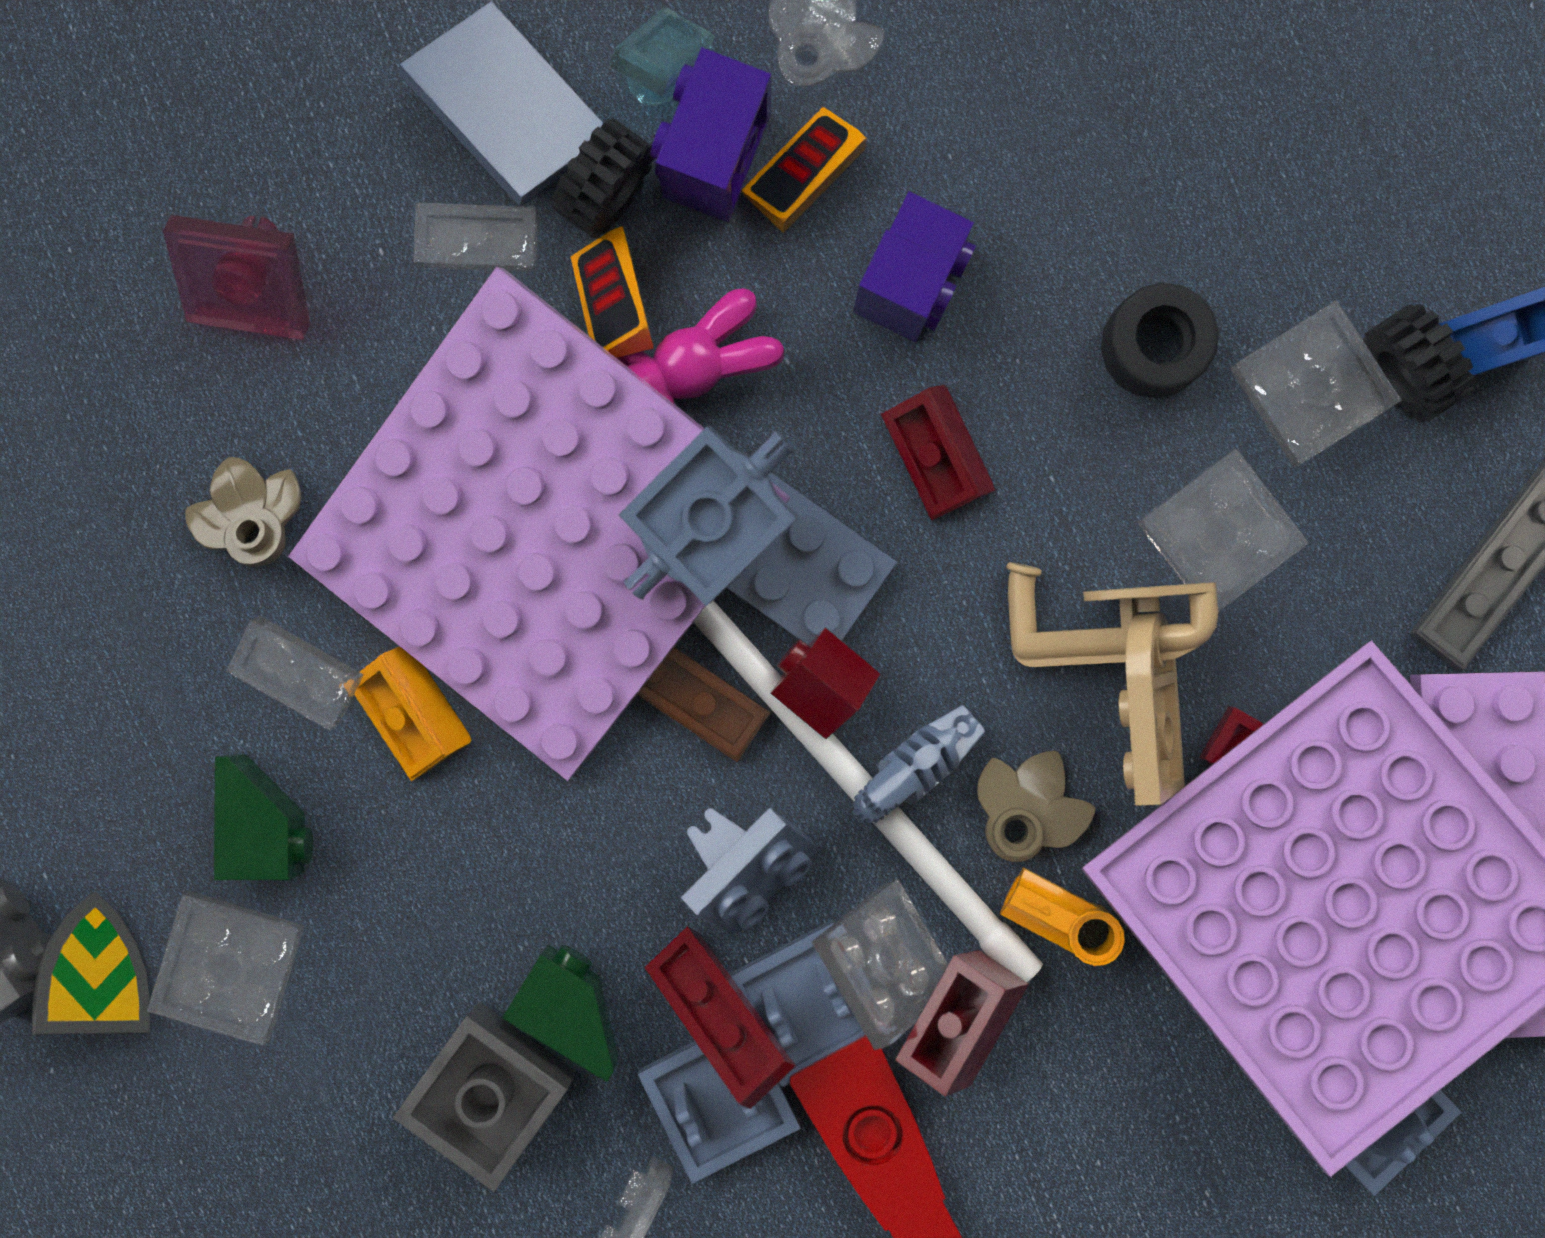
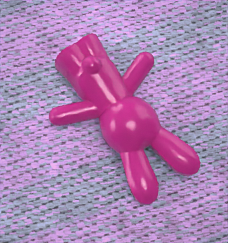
(691, 362)

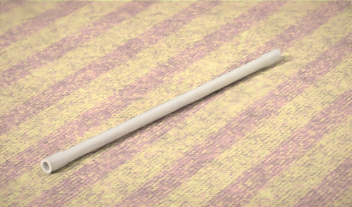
(993, 935)

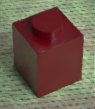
(824, 682)

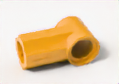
(1059, 916)

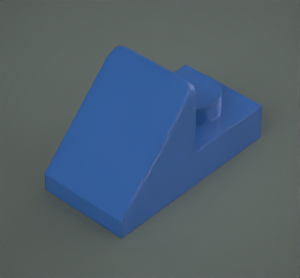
(1502, 332)

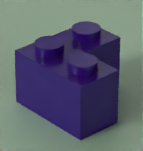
(911, 266)

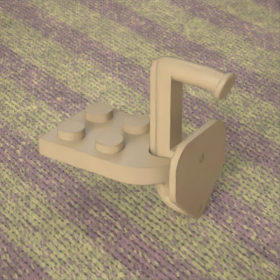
(1150, 654)

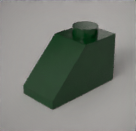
(256, 825)
(567, 1010)

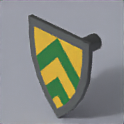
(91, 976)

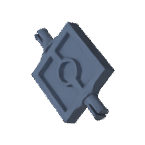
(708, 515)

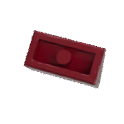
(938, 451)

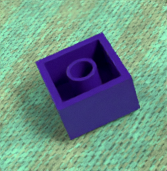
(713, 133)

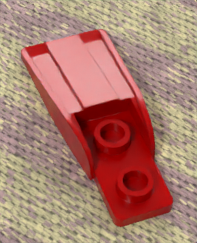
(875, 1139)

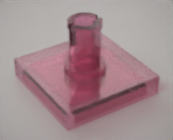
(238, 275)

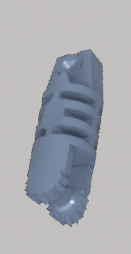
(918, 764)

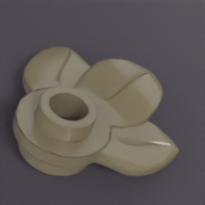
(241, 505)
(1034, 798)

